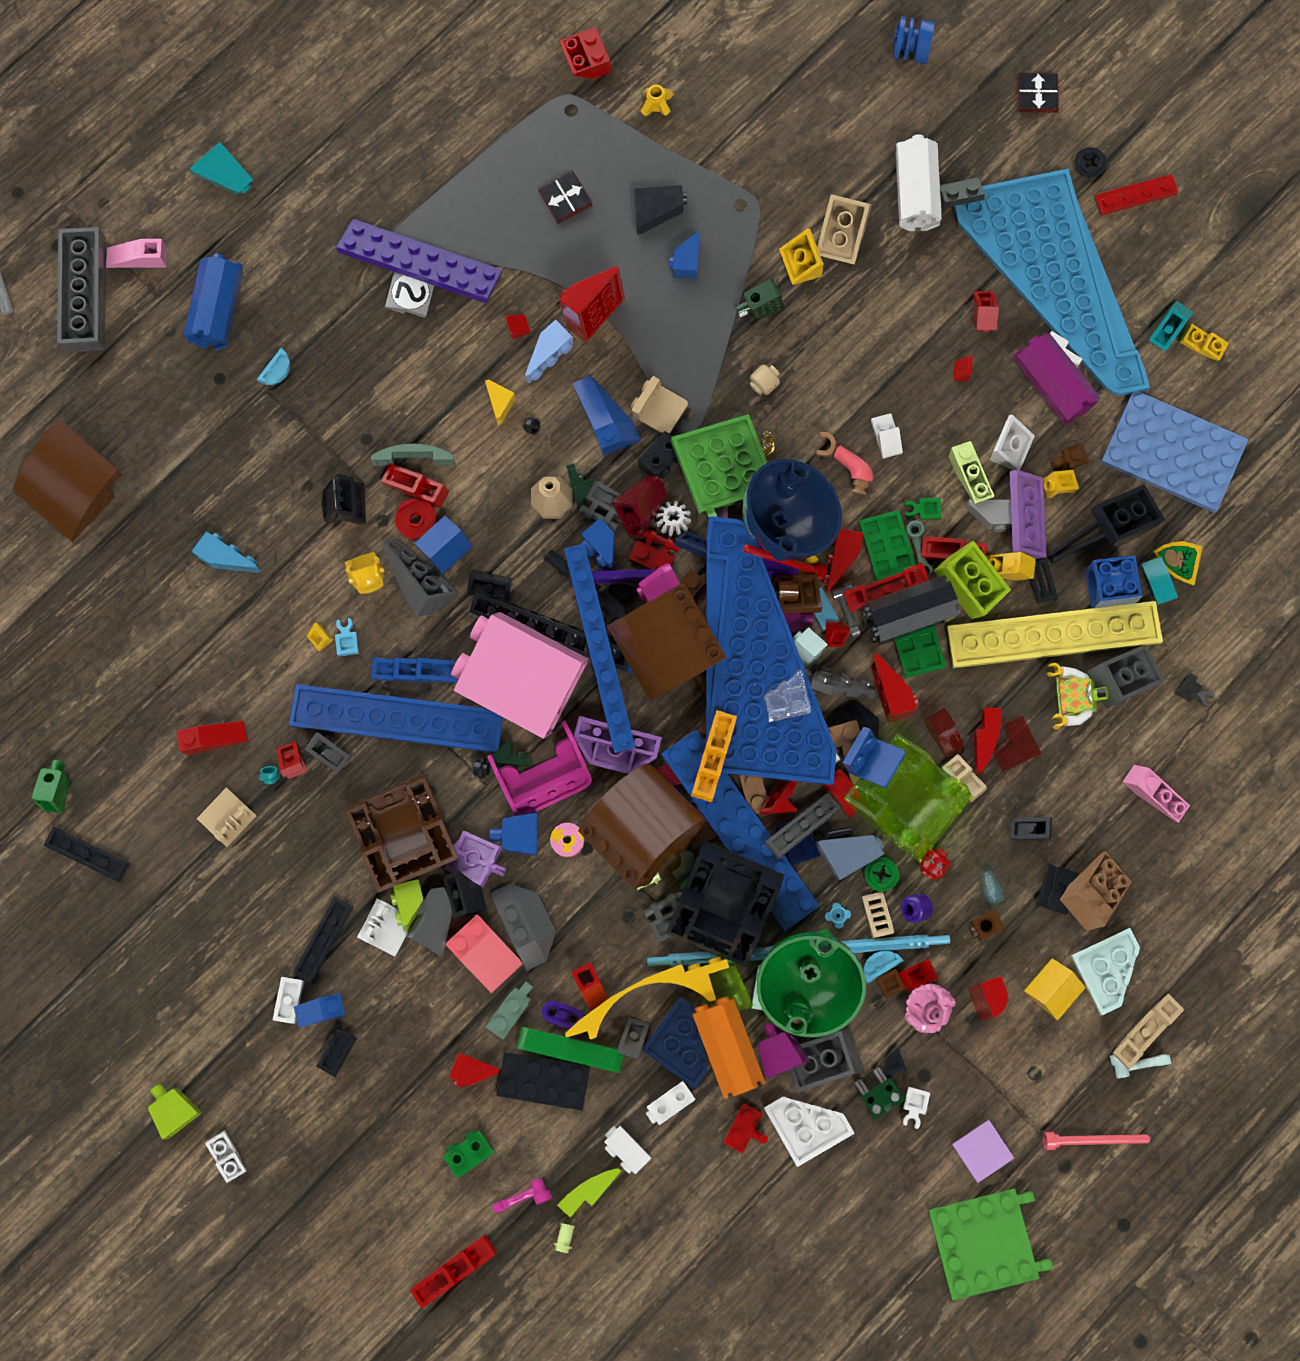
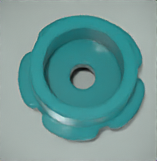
(269, 775)

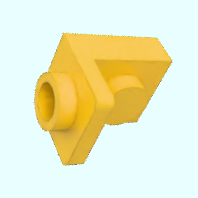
(1060, 482)

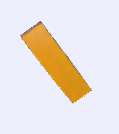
(714, 756)

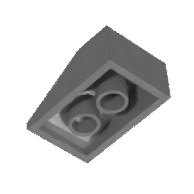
(1126, 675)
(829, 1060)

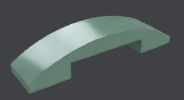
(388, 455)

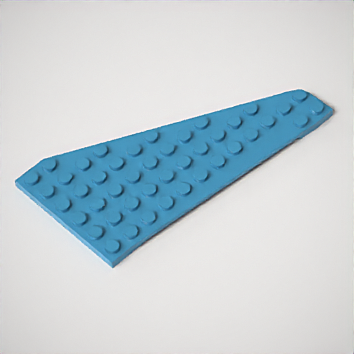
(1046, 252)

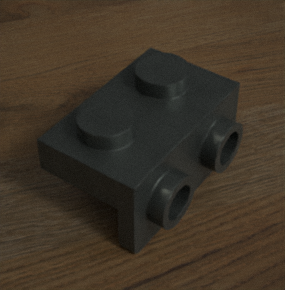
(961, 192)

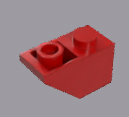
(590, 986)

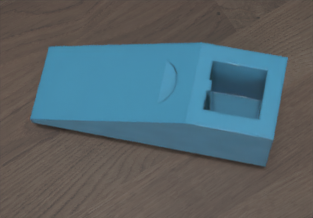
(219, 555)

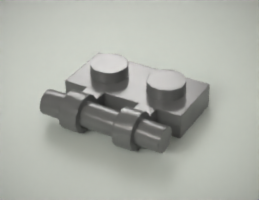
(601, 497)
(661, 924)

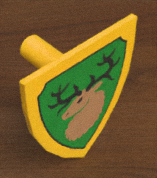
(1181, 560)

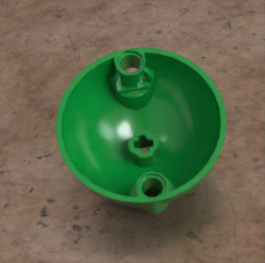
(828, 993)

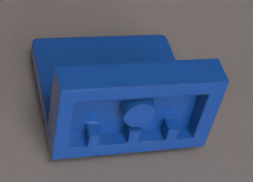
(873, 759)

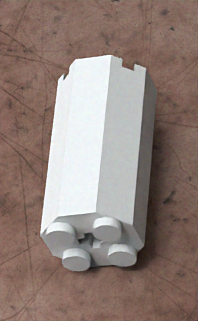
(918, 183)

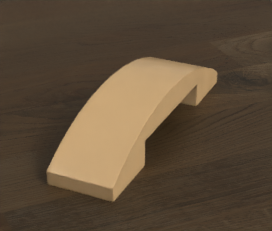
(1147, 1030)

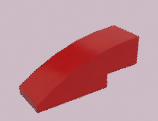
(415, 485)
(941, 548)
(986, 738)

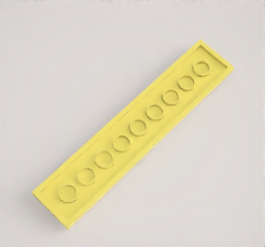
(1054, 634)

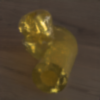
(768, 443)

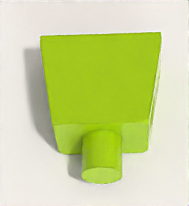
(171, 1111)

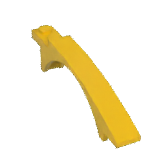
(695, 979)

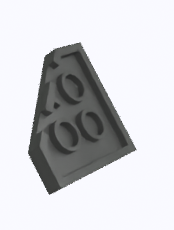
(832, 683)

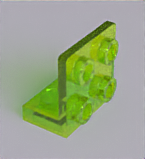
(729, 984)

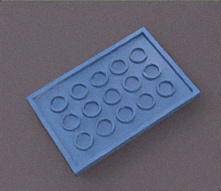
(1174, 451)

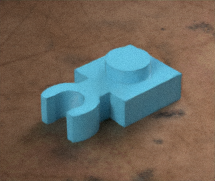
(346, 641)

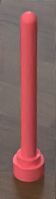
(1052, 1141)

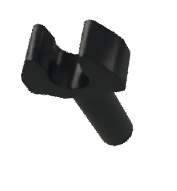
(829, 834)

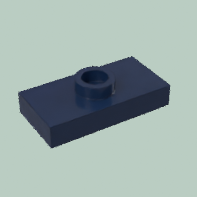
(692, 543)

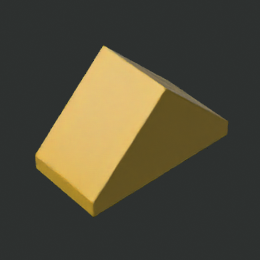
(501, 400)

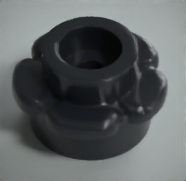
(481, 768)

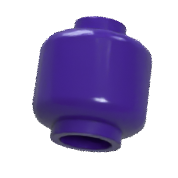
(916, 908)

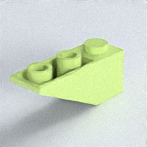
(970, 472)

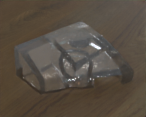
(788, 699)

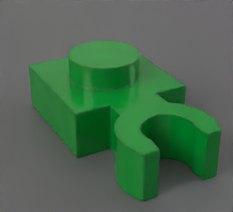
(927, 509)

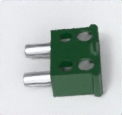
(883, 1100)

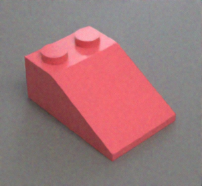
(484, 953)

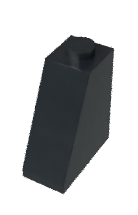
(657, 205)

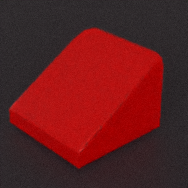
(517, 325)
(963, 369)
(836, 633)

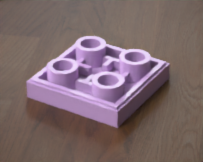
(982, 1151)

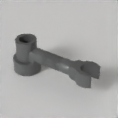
(839, 596)

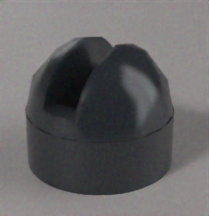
(535, 425)

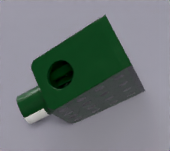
(761, 300)

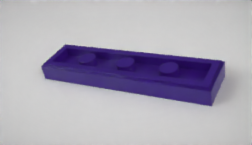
(618, 576)

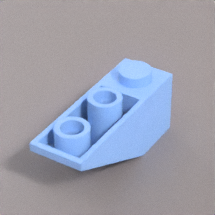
(550, 345)

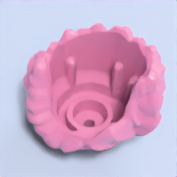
(929, 1008)

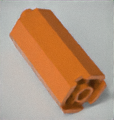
(728, 1047)

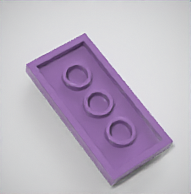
(1028, 514)

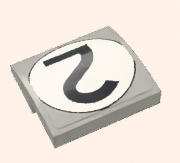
(409, 295)

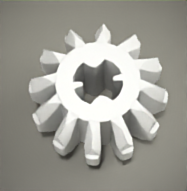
(672, 511)

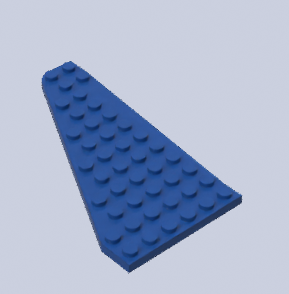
(759, 657)

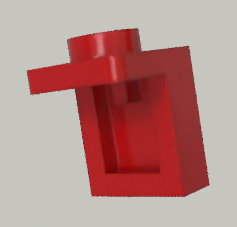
(918, 975)

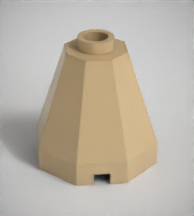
(551, 497)

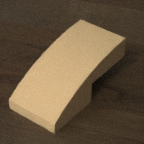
(963, 772)

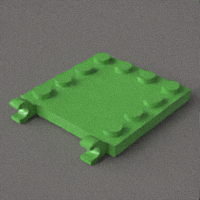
(719, 462)
(985, 1243)

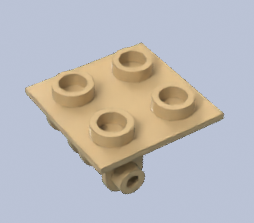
(226, 817)

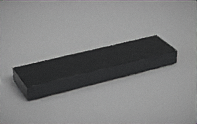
(86, 854)
(323, 940)

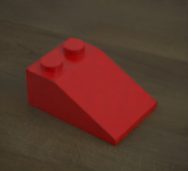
(893, 692)

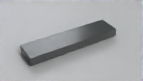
(802, 825)

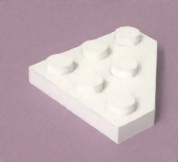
(807, 1128)

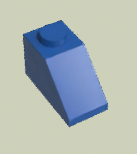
(686, 258)
(319, 1010)

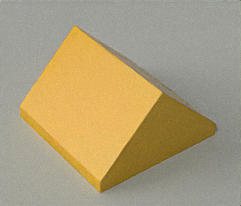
(802, 258)
(1055, 988)

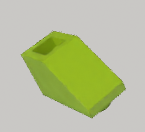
(408, 900)

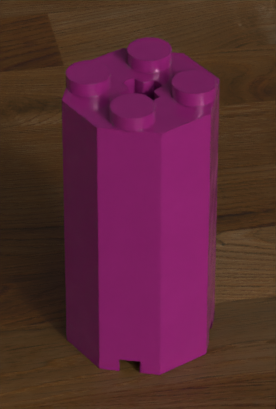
(1056, 378)

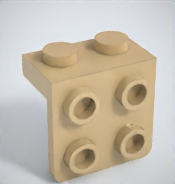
(658, 406)

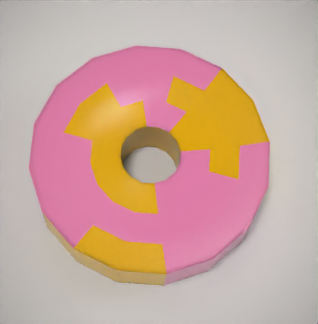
(558, 835)

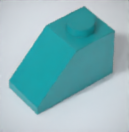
(1171, 326)

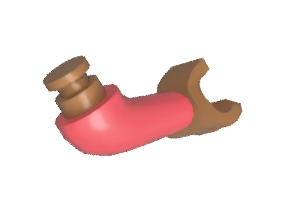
(859, 469)

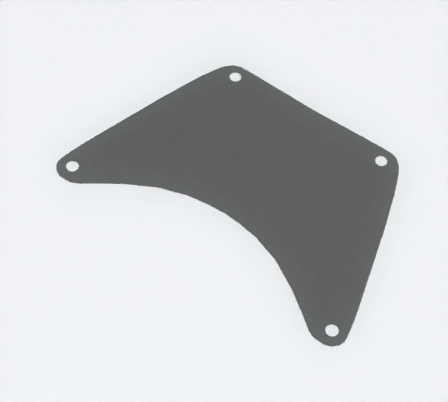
(669, 322)

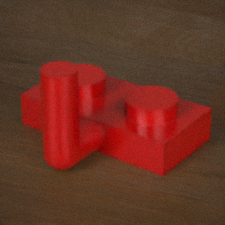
(744, 1129)

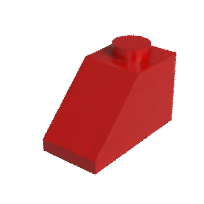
(985, 310)
(839, 790)
(471, 1071)

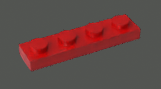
(1136, 194)

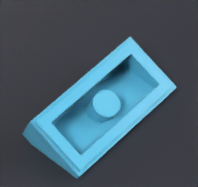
(826, 614)

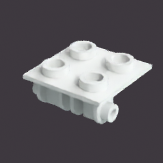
(382, 928)

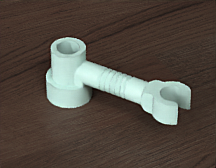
(1121, 1071)

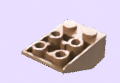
(1096, 892)

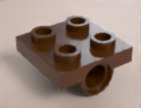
(798, 593)

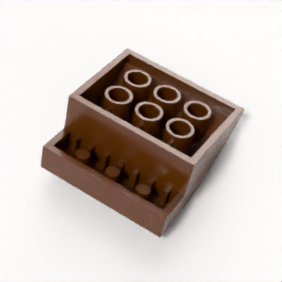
(66, 480)

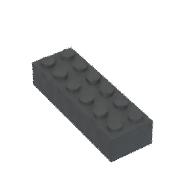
(81, 289)

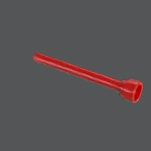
(815, 568)

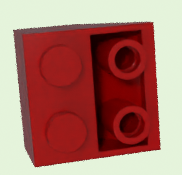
(586, 54)

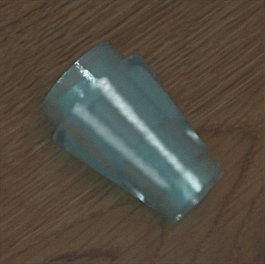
(992, 889)

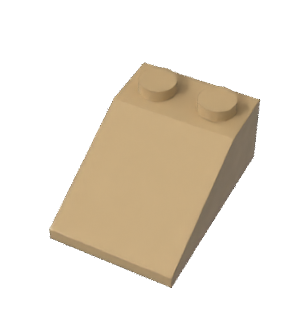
(843, 229)

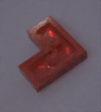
(1022, 746)

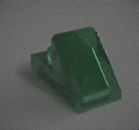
(579, 488)
(505, 757)

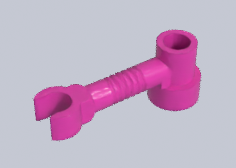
(537, 1191)

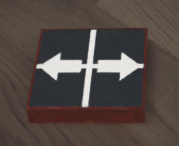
(1038, 93)
(565, 197)

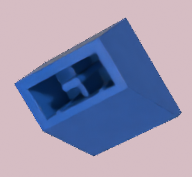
(600, 544)

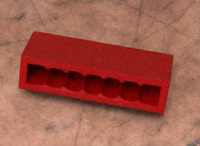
(989, 998)

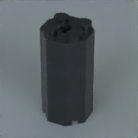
(911, 610)

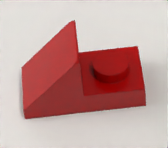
(291, 760)
(778, 799)

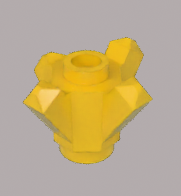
(656, 100)

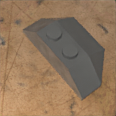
(525, 923)

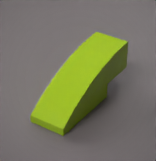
(588, 1190)

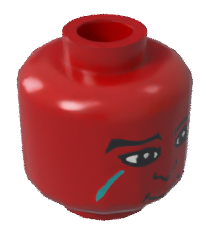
(935, 864)

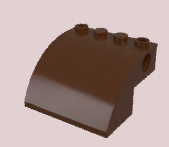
(666, 641)
(641, 825)
(401, 833)

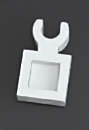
(916, 1103)

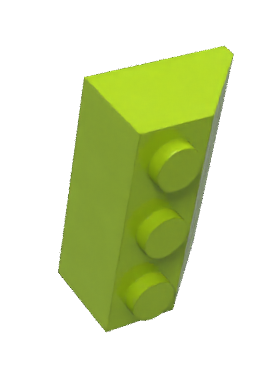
(973, 580)

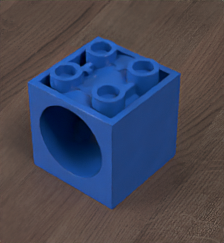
(1113, 582)

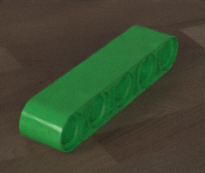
(570, 1049)

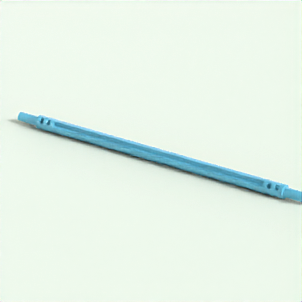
(856, 946)

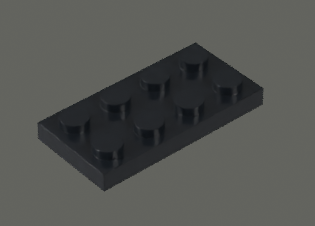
(543, 1081)

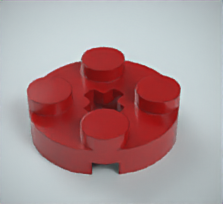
(404, 517)

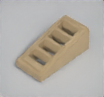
(882, 932)

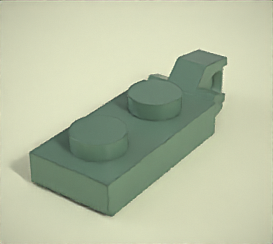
(510, 1011)

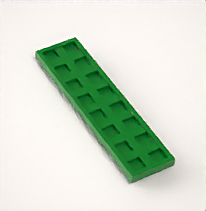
(890, 555)

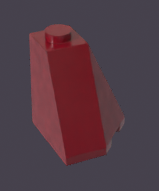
(639, 505)

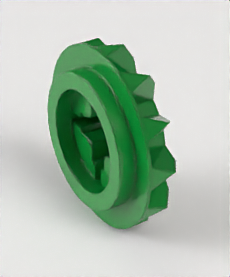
(889, 868)

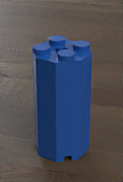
(213, 302)

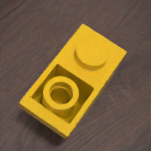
(1013, 565)

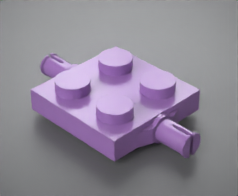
(476, 858)

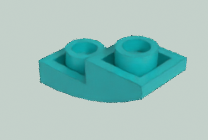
(1159, 580)

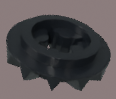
(1085, 156)

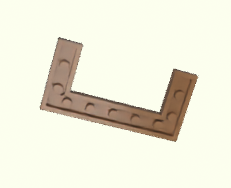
(842, 736)

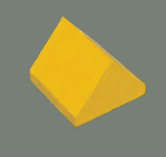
(319, 636)

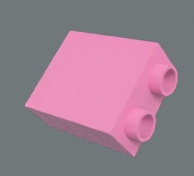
(518, 673)

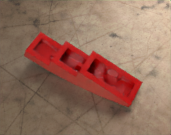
(453, 1271)

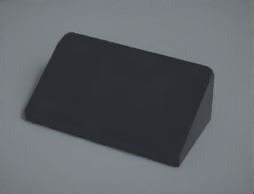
(489, 583)

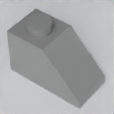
(992, 514)

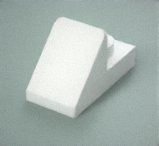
(887, 436)

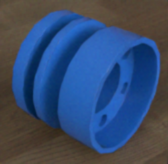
(913, 40)

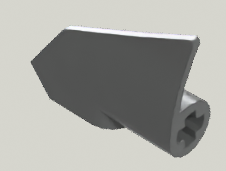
(433, 921)

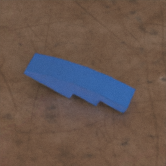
(413, 670)

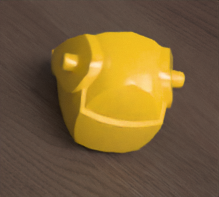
(365, 573)

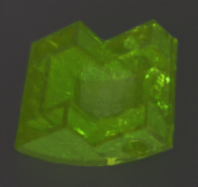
(915, 804)

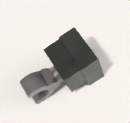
(1190, 689)

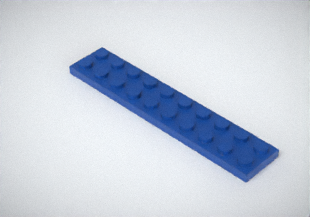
(396, 718)
(740, 829)

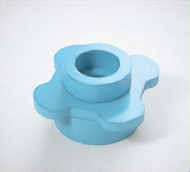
(837, 909)

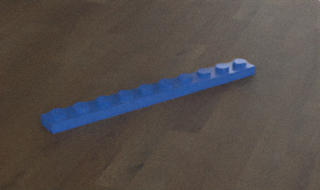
(599, 648)

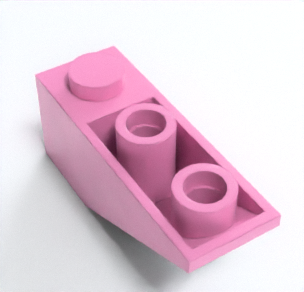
(138, 254)
(1156, 792)

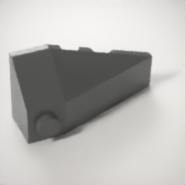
(419, 584)

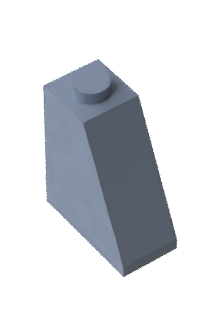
(850, 854)

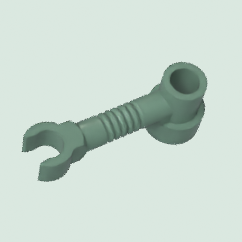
(918, 526)

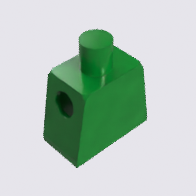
(51, 788)

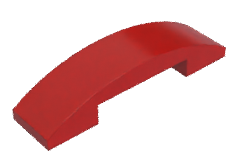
(909, 577)

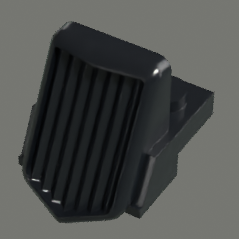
(344, 500)

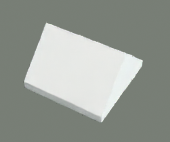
(1012, 444)

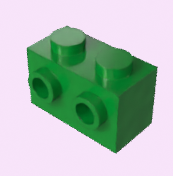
(469, 1153)

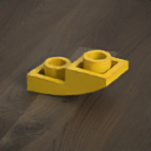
(1203, 343)

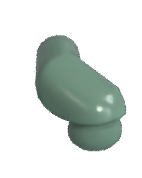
(687, 863)

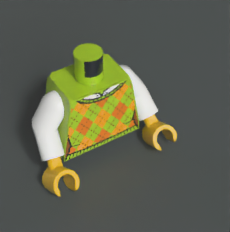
(1075, 696)

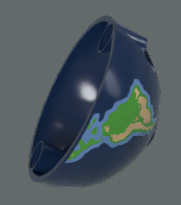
(793, 520)

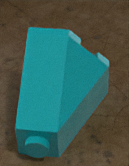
(222, 170)

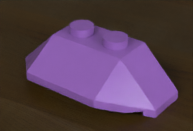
(598, 749)

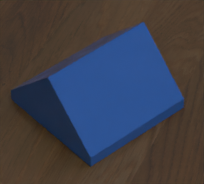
(443, 544)

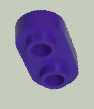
(563, 1014)

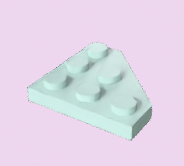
(1107, 969)

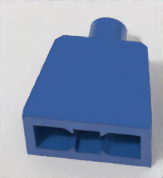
(518, 834)

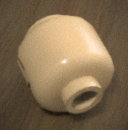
(764, 379)

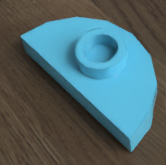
(276, 369)
(879, 964)

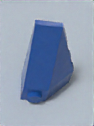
(607, 420)

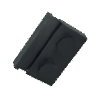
(1053, 887)

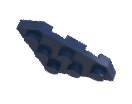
(679, 1045)

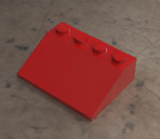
(591, 302)

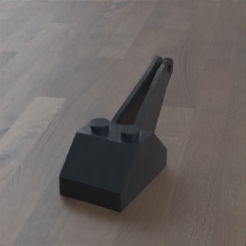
(1120, 519)

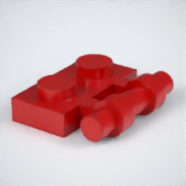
(650, 557)

